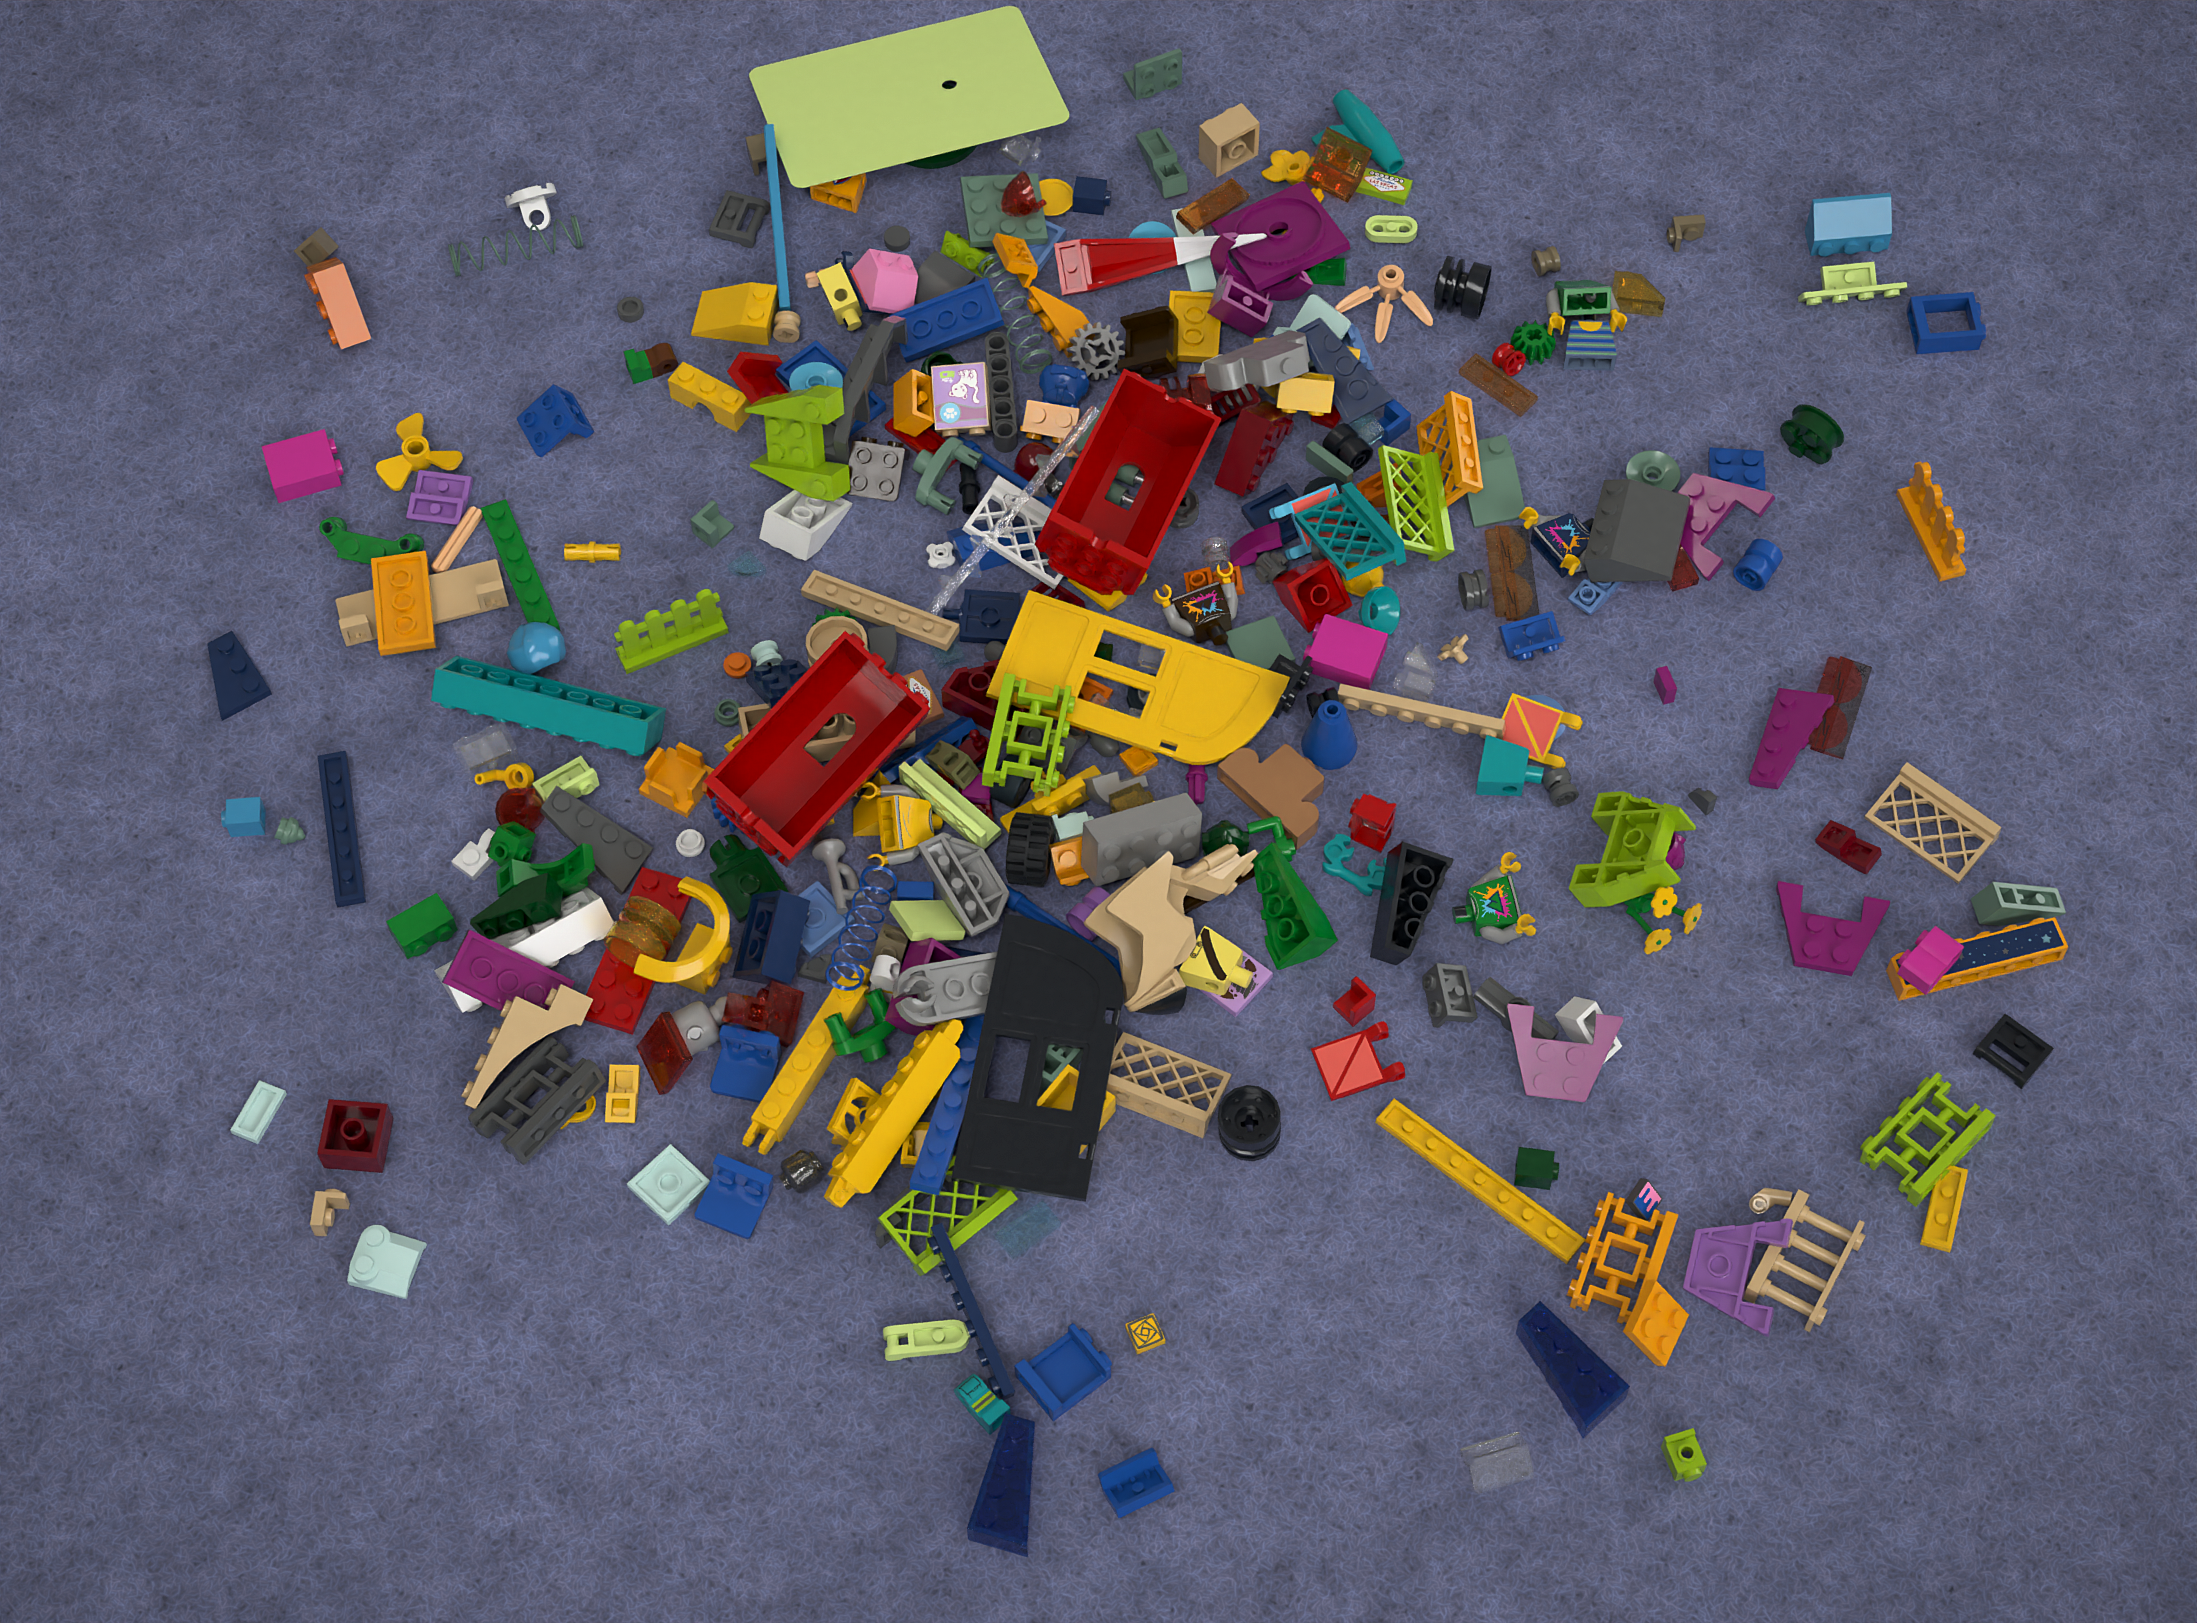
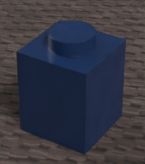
(1091, 195)

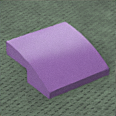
(439, 498)

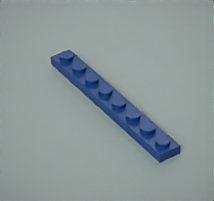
(948, 1115)

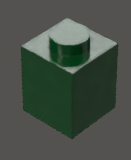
(1535, 1168)

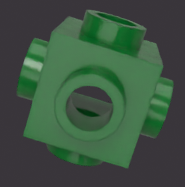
(511, 842)

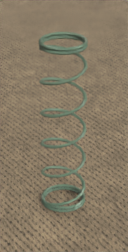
(456, 265)
(1037, 351)

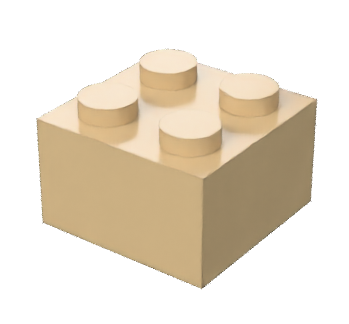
(1228, 140)

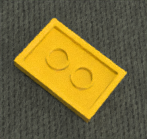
(1196, 328)

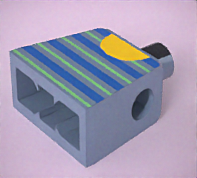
(1590, 345)

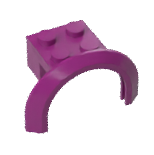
(1235, 298)

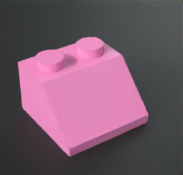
(886, 280)

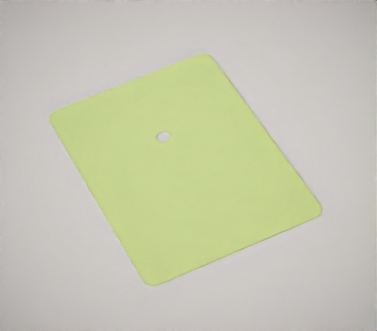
(886, 98)

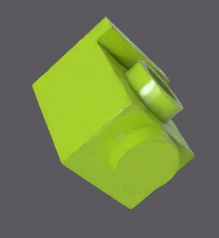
(1679, 1466)

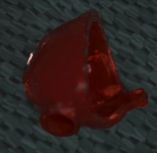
(1019, 197)
(520, 806)

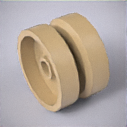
(827, 631)

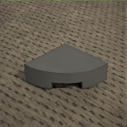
(1704, 800)
(816, 968)

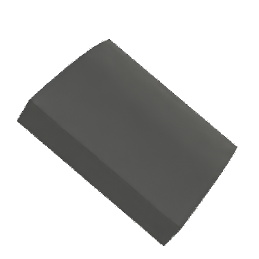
(939, 276)

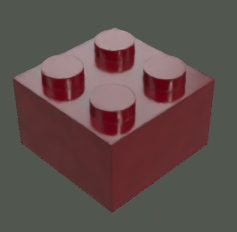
(355, 1136)

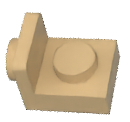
(323, 1209)

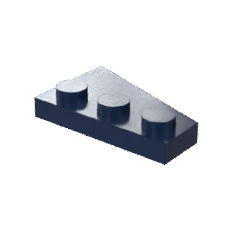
(234, 676)

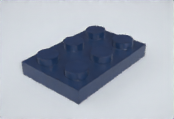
(775, 681)

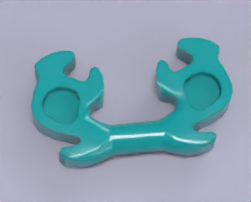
(1336, 852)

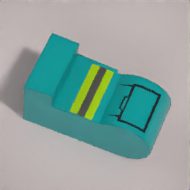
(982, 1403)

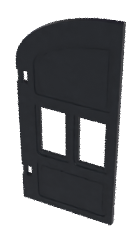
(1044, 992)

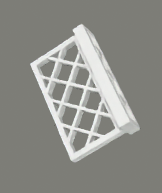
(1034, 517)

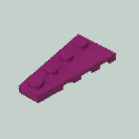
(1786, 733)

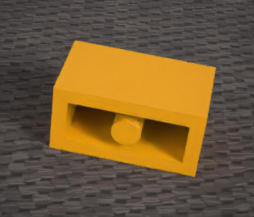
(913, 403)

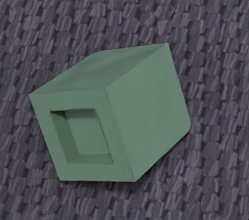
(710, 525)

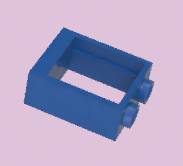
(1945, 341)

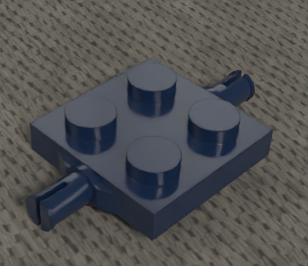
(986, 615)

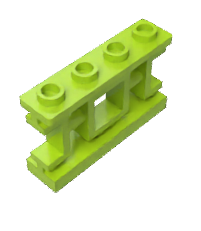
(1006, 731)
(1944, 1152)

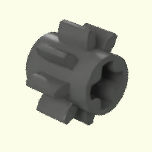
(1270, 566)

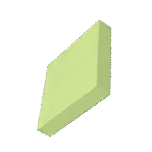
(927, 920)

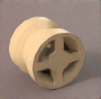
(786, 326)

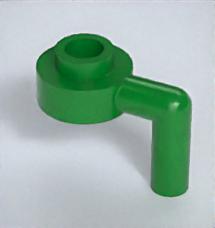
(1285, 845)

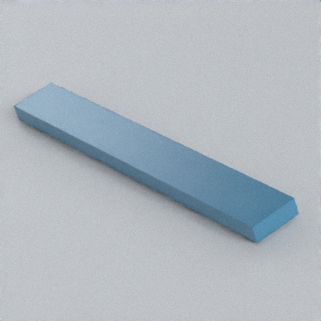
(777, 218)

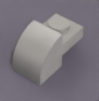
(1101, 785)

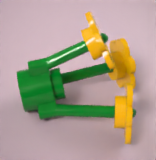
(1663, 904)

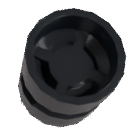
(1347, 447)

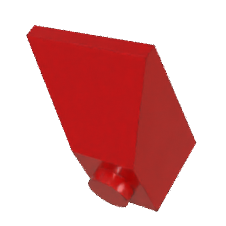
(1312, 592)

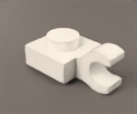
(474, 858)

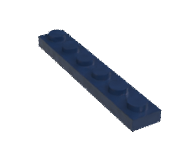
(341, 829)
(975, 1324)

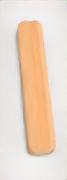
(457, 540)

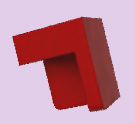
(1356, 1002)

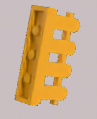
(1933, 523)

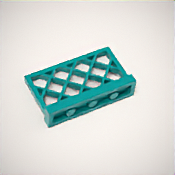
(1369, 524)

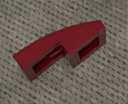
(1844, 845)

